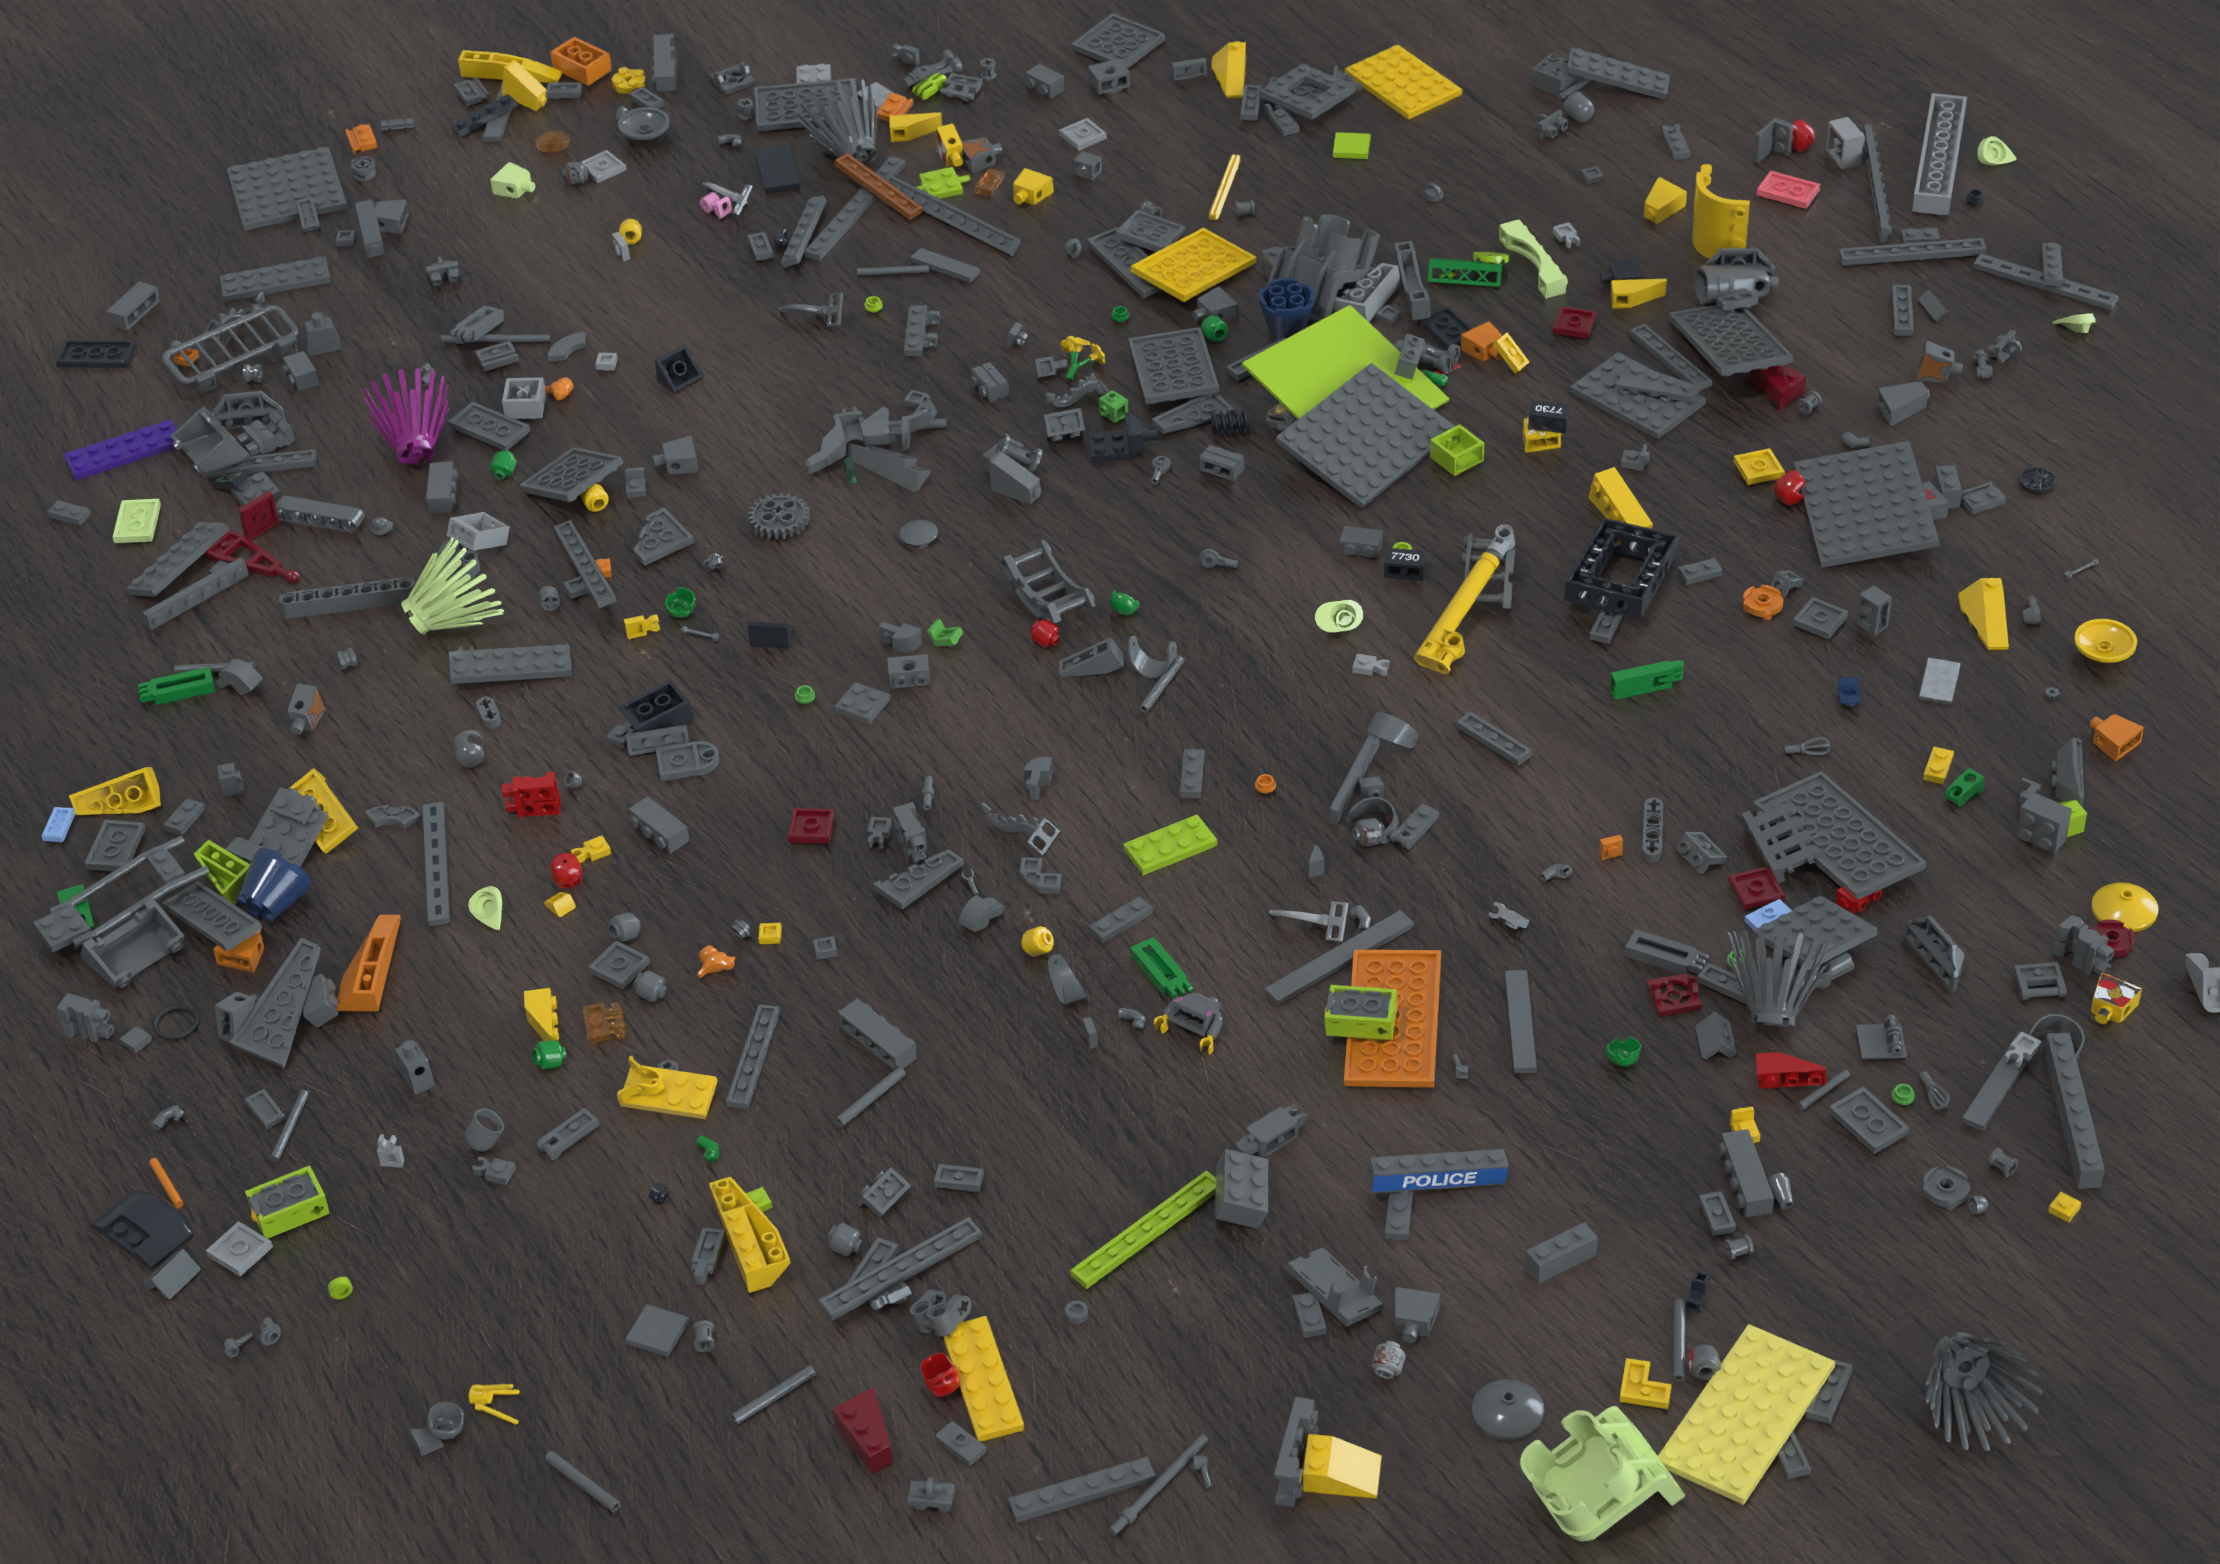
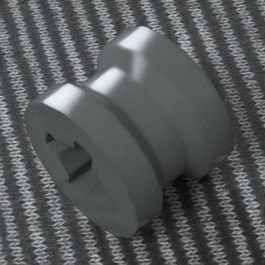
(252, 373)
(549, 603)
(346, 658)

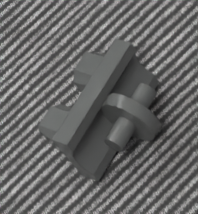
(1549, 124)
(443, 270)
(2005, 347)
(931, 1495)

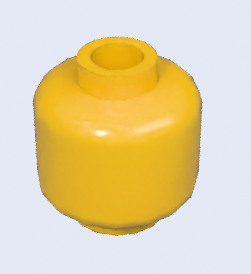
(630, 231)
(595, 498)
(1037, 941)

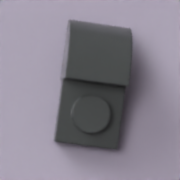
(903, 638)
(1037, 774)
(979, 912)

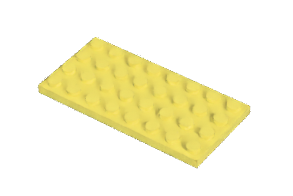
(1745, 1414)

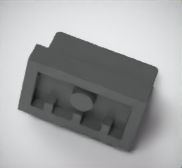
(1774, 137)

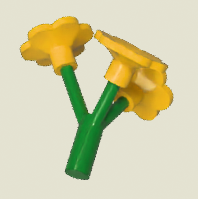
(1073, 347)

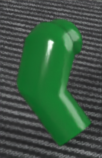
(1435, 378)

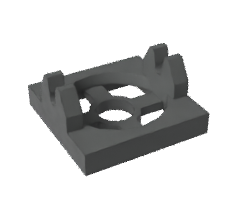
(727, 87)

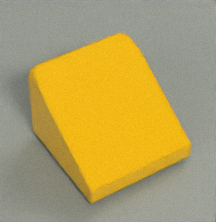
(560, 904)

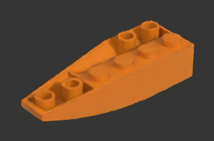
(366, 975)

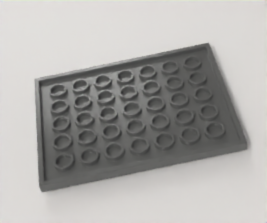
(1364, 435)
(1866, 504)

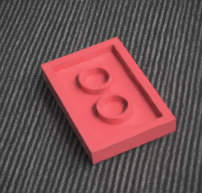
(1788, 189)

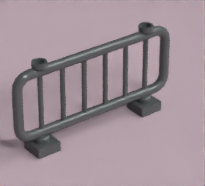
(207, 380)

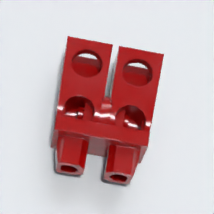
(533, 796)

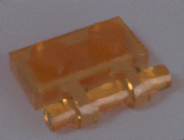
(597, 1025)

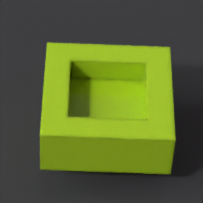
(760, 1199)

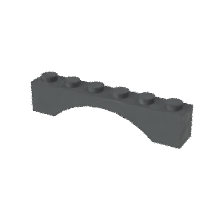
(1409, 273)

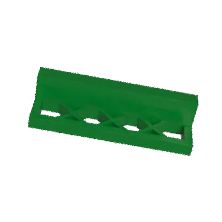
(1465, 265)

